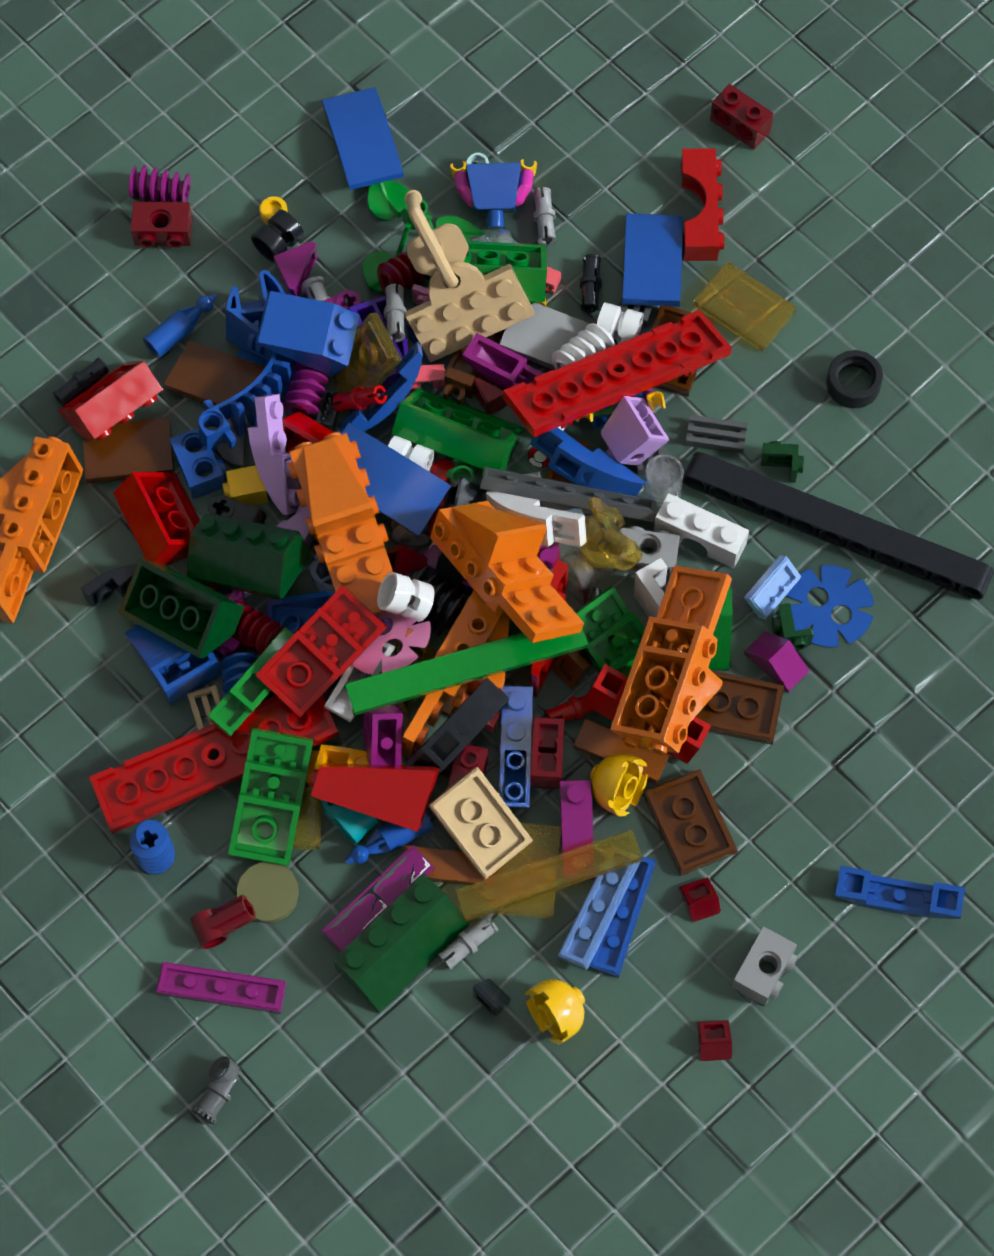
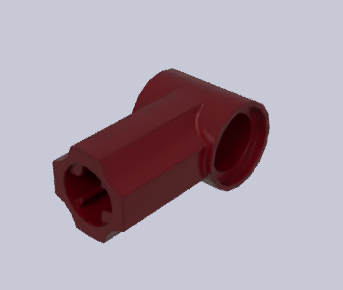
(215, 924)

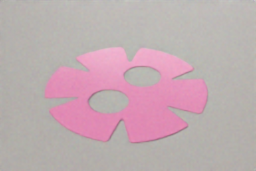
(373, 654)

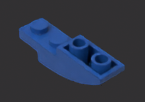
(586, 467)
(516, 747)

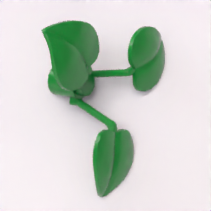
(385, 203)

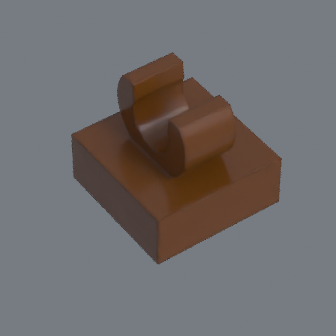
(459, 383)
(571, 668)

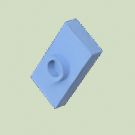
(772, 587)

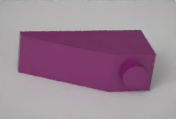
(576, 814)

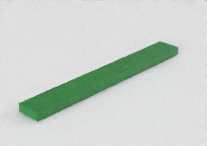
(456, 669)

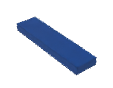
(616, 941)

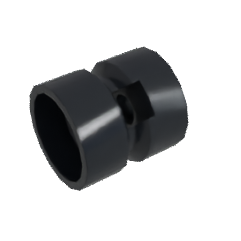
(280, 233)

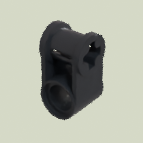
(236, 510)

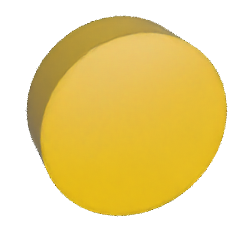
(270, 206)

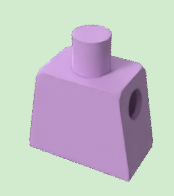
(633, 432)

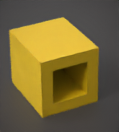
(245, 486)

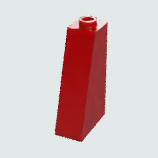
(381, 791)

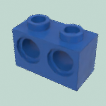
(195, 463)

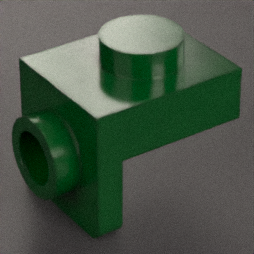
(783, 455)
(784, 625)

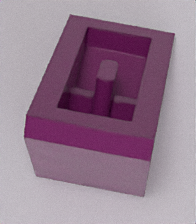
(295, 266)
(777, 659)

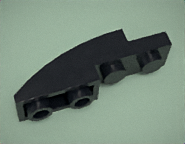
(460, 727)

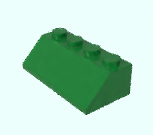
(526, 260)
(456, 430)

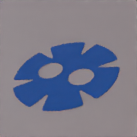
(834, 582)

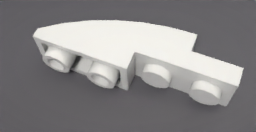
(561, 525)

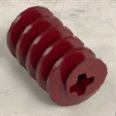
(399, 272)
(255, 629)

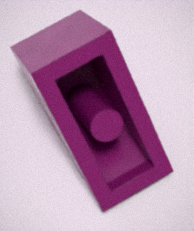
(383, 735)

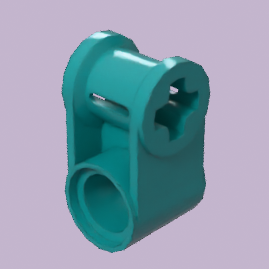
(350, 822)

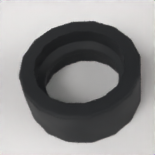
(854, 359)

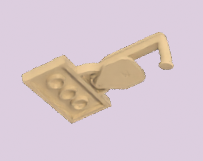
(457, 305)

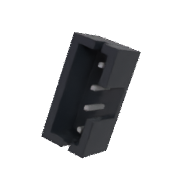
(329, 415)

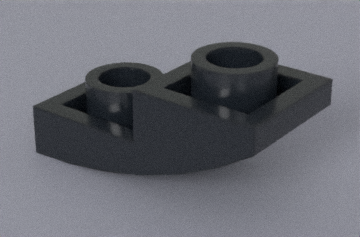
(102, 587)

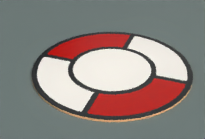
(537, 459)

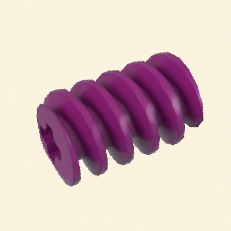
(158, 187)
(305, 391)

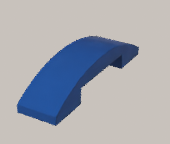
(409, 370)
(899, 896)

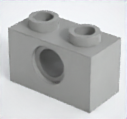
(663, 542)
(767, 948)

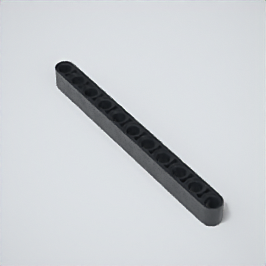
(838, 526)

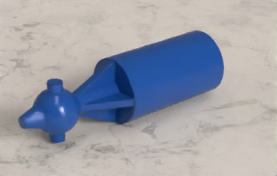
(176, 327)
(386, 840)

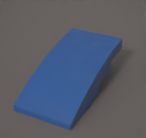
(362, 138)
(652, 260)
(398, 484)

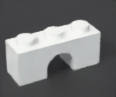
(719, 536)

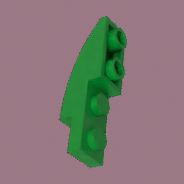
(247, 691)

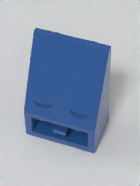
(171, 666)

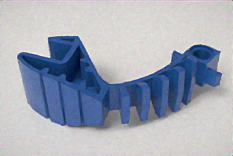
(242, 330)

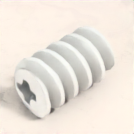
(586, 343)

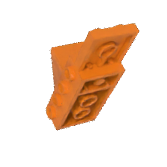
(32, 513)
(342, 515)
(502, 565)
(473, 627)
(672, 662)

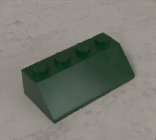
(246, 556)
(179, 608)
(400, 943)

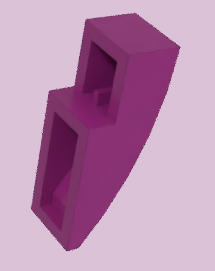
(498, 363)

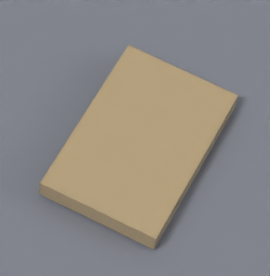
(480, 823)

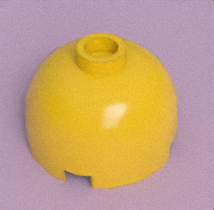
(618, 782)
(556, 1008)

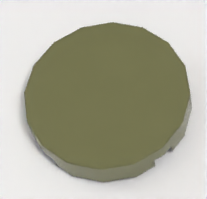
(270, 890)

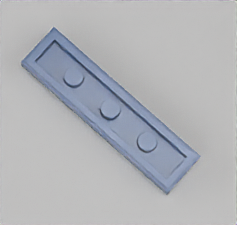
(596, 916)

